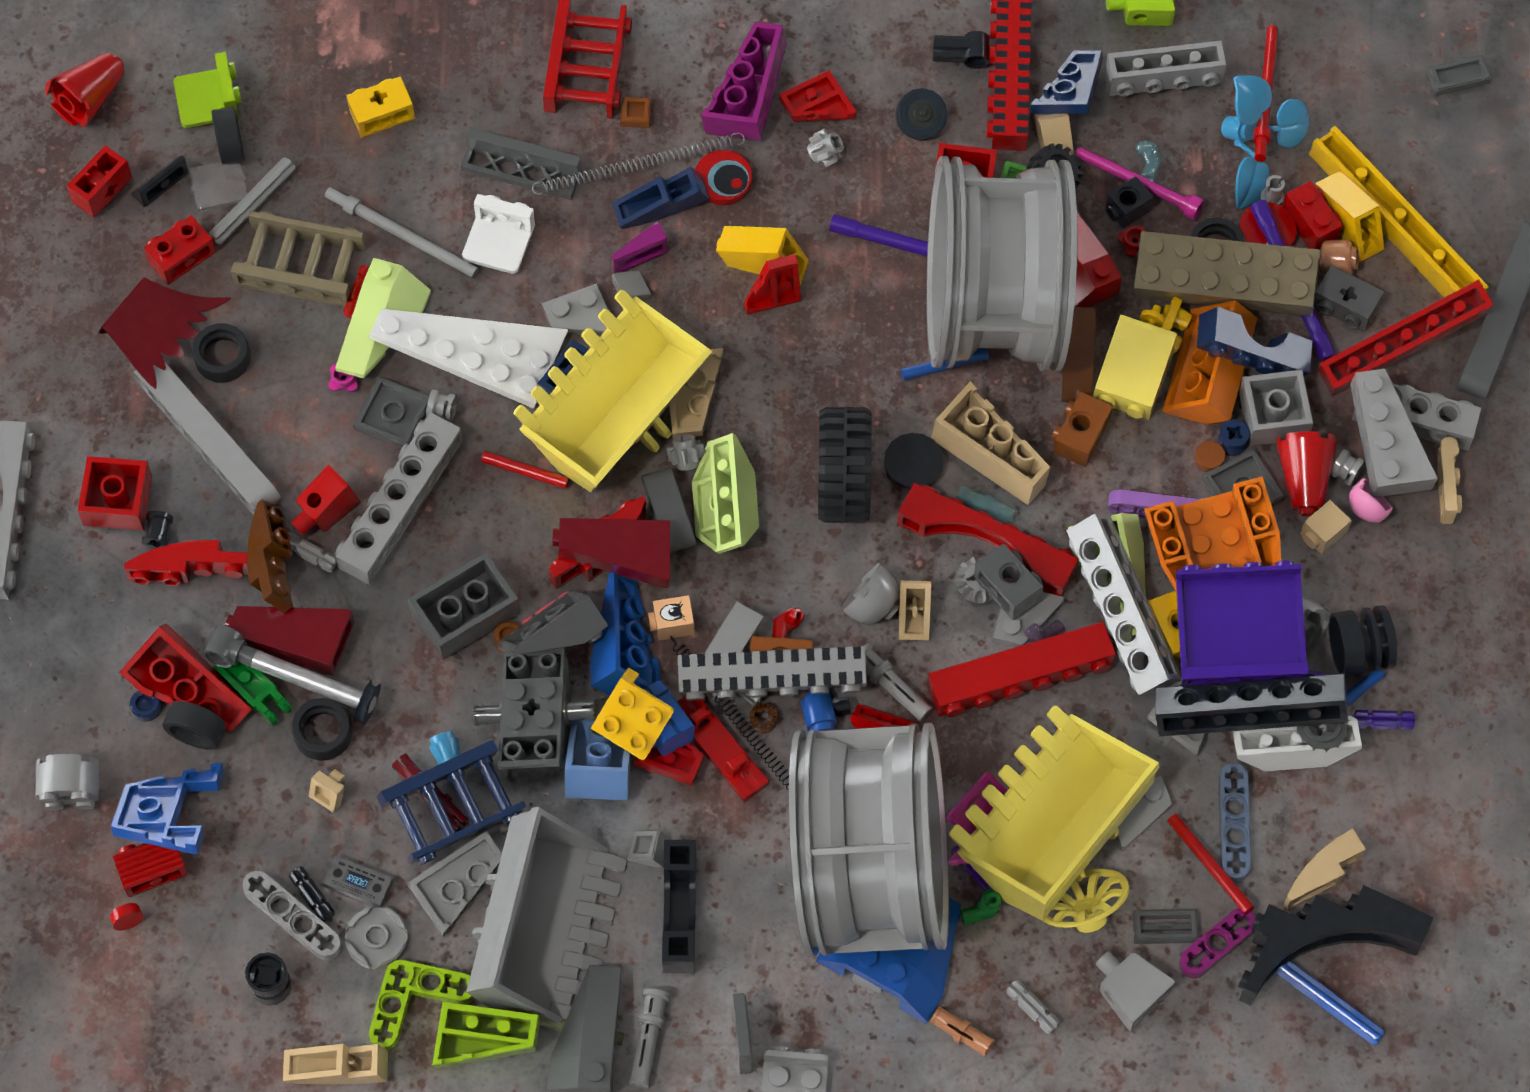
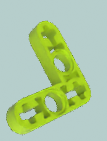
(412, 986)

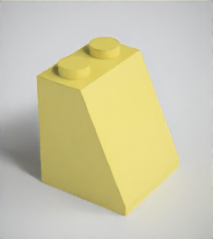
(1135, 367)

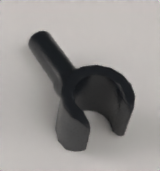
(840, 705)

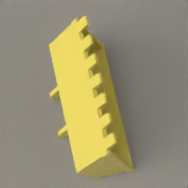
(1054, 812)

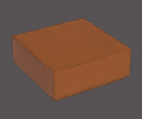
(635, 112)

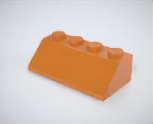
(1205, 385)

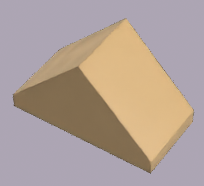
(1053, 129)
(914, 610)

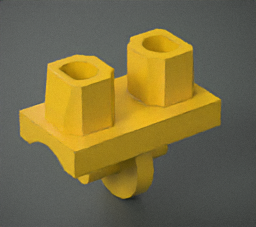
(1171, 316)

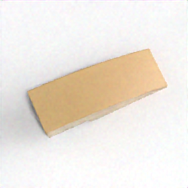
(1325, 869)
(336, 1065)

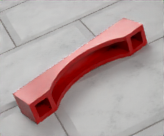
(933, 514)

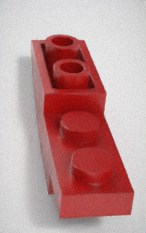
(176, 561)
(565, 570)

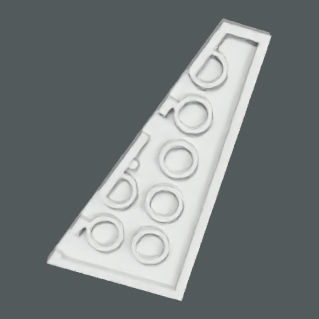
(485, 352)

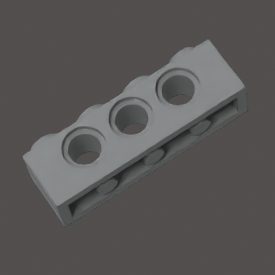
(1434, 405)

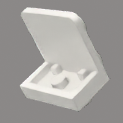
(499, 234)

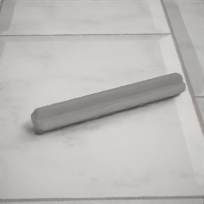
(252, 201)

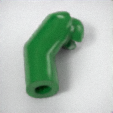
(984, 909)

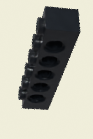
(1251, 705)

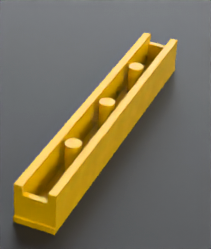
(1399, 219)

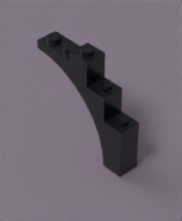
(1366, 919)

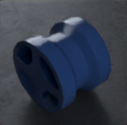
(1234, 444)

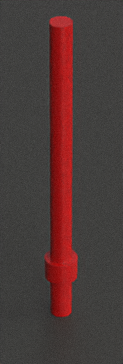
(1262, 132)

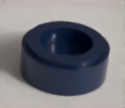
(145, 707)

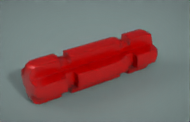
(354, 293)

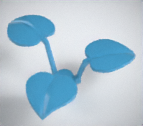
(1251, 99)

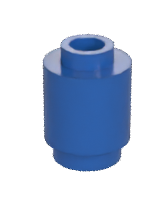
(818, 712)

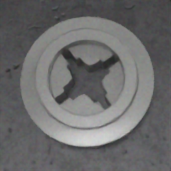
(966, 587)

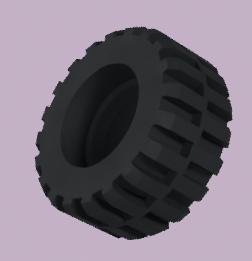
(844, 464)

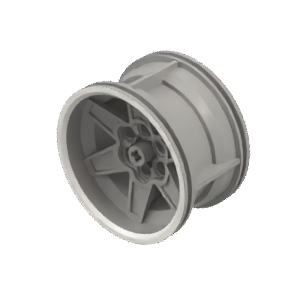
(868, 839)

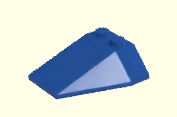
(910, 974)

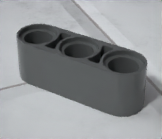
(668, 505)

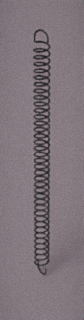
(682, 646)

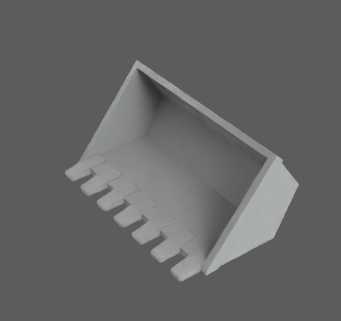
(542, 917)

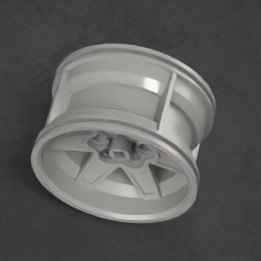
(1001, 263)

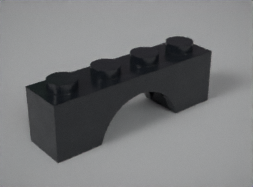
(679, 906)

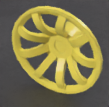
(1090, 910)

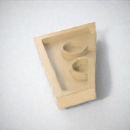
(692, 403)

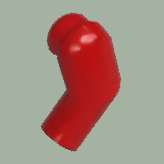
(787, 622)

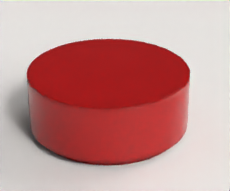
(126, 916)

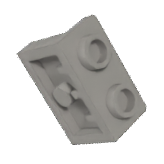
(794, 1070)

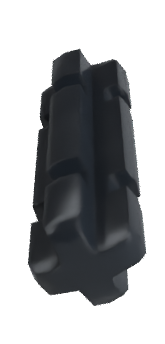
(311, 894)

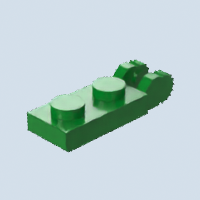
(254, 689)

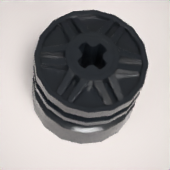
(1369, 639)

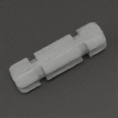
(312, 553)
(1033, 1006)

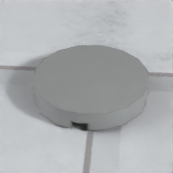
(376, 937)

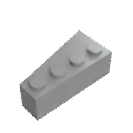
(1388, 440)

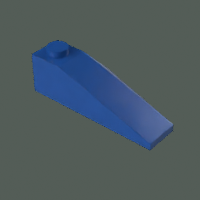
(624, 640)

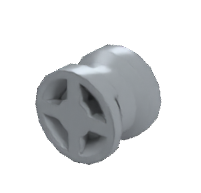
(442, 405)
(1347, 467)

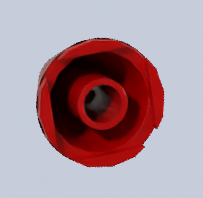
(84, 88)
(1307, 468)

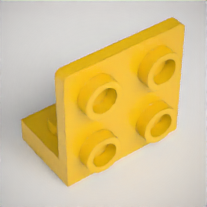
(632, 717)

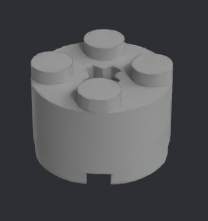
(67, 782)

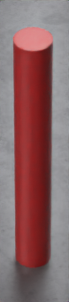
(525, 470)

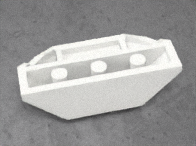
(1283, 748)

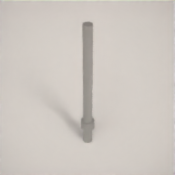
(355, 207)

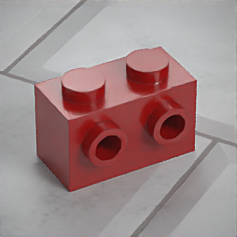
(1312, 215)
(179, 249)

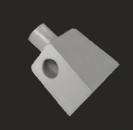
(1133, 987)

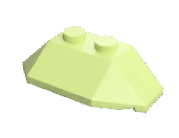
(725, 496)

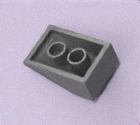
(564, 623)

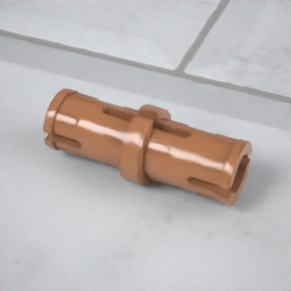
(947, 1021)

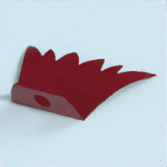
(150, 323)

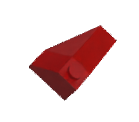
(1096, 272)
(175, 671)

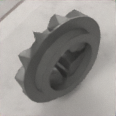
(1330, 738)

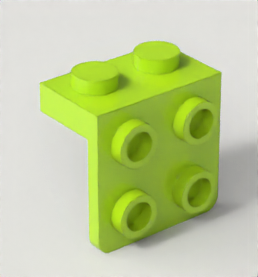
(206, 91)

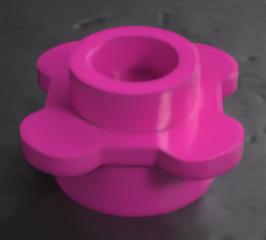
(337, 383)

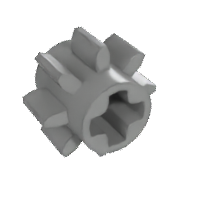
(825, 147)
(685, 452)

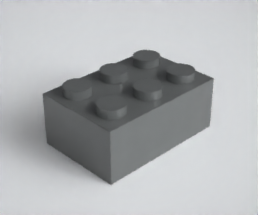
(464, 605)

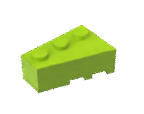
(482, 1034)

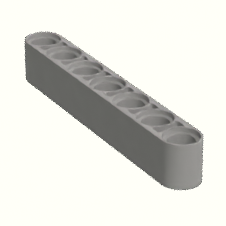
(209, 439)

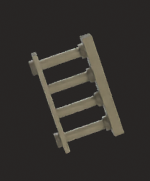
(291, 284)

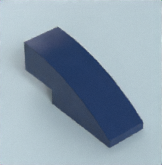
(660, 199)

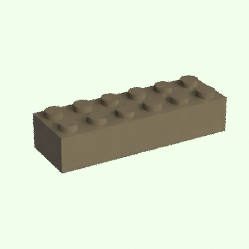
(1226, 271)

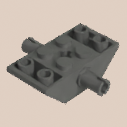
(534, 710)

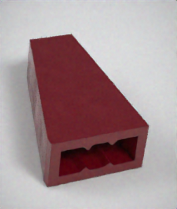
(618, 546)
(299, 636)

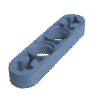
(1234, 822)

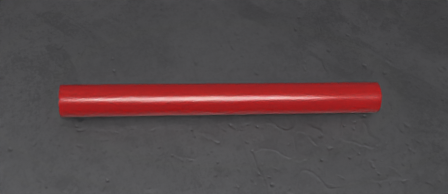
(1210, 864)

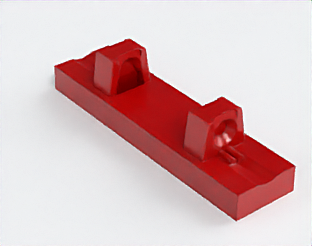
(724, 751)

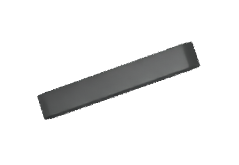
(1500, 321)

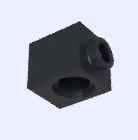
(1133, 192)

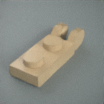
(1448, 479)

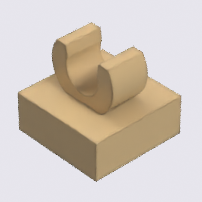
(327, 789)

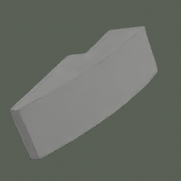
(735, 632)

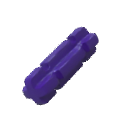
(1385, 719)

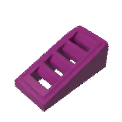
(643, 248)

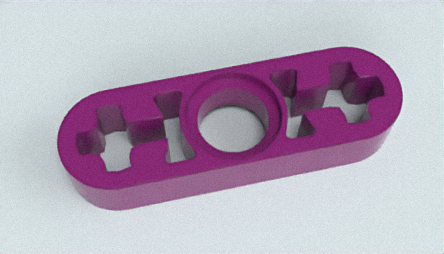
(1195, 951)

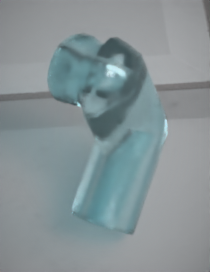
(1152, 157)

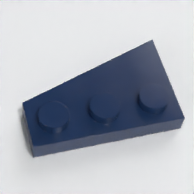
(1073, 87)

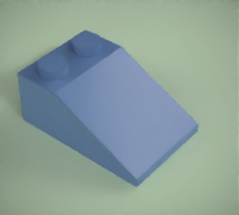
(595, 765)

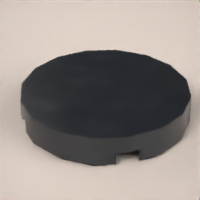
(913, 460)

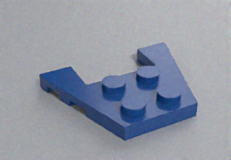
(152, 807)

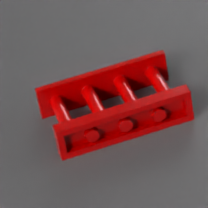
(564, 44)

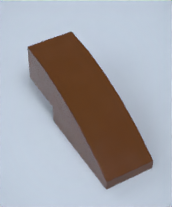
(1079, 363)

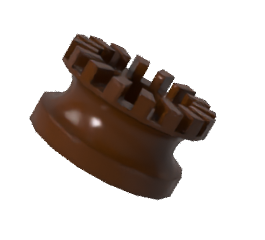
(758, 711)

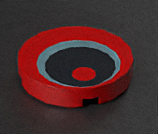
(725, 176)

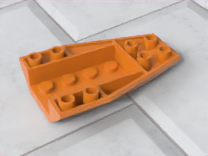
(1216, 530)

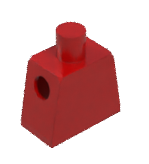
(324, 502)

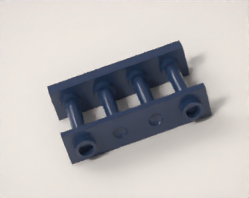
(426, 784)

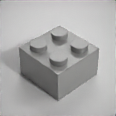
(1275, 406)

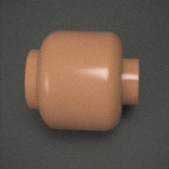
(1340, 255)

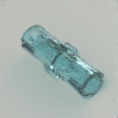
(987, 504)

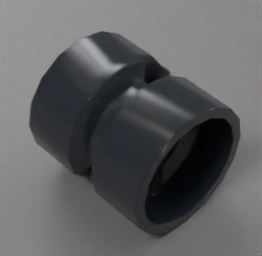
(268, 978)

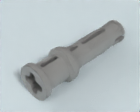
(878, 675)
(650, 1023)

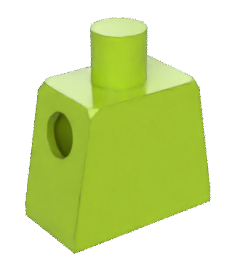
(1144, 11)

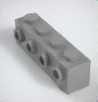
(1165, 68)

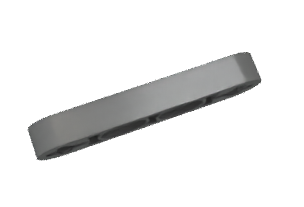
(289, 918)

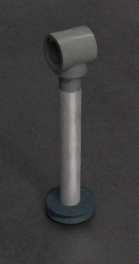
(229, 648)

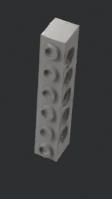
(367, 562)
(1137, 613)

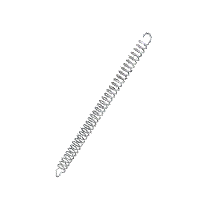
(641, 162)

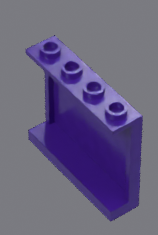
(1240, 623)

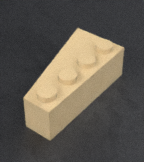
(989, 445)

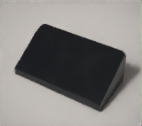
(161, 181)

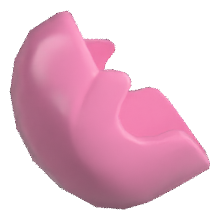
(1365, 505)

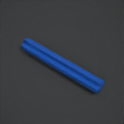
(1331, 1003)

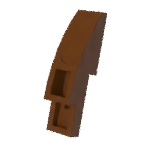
(266, 555)

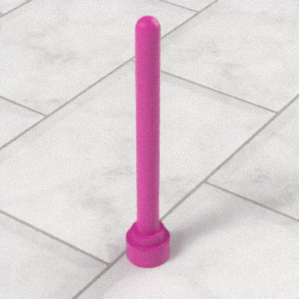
(1189, 205)

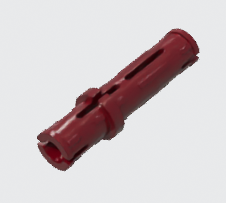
(451, 810)

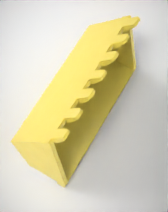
(612, 392)

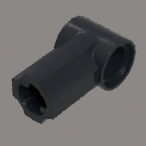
(969, 49)

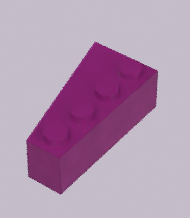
(749, 85)

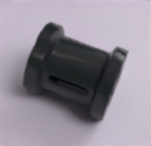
(157, 529)

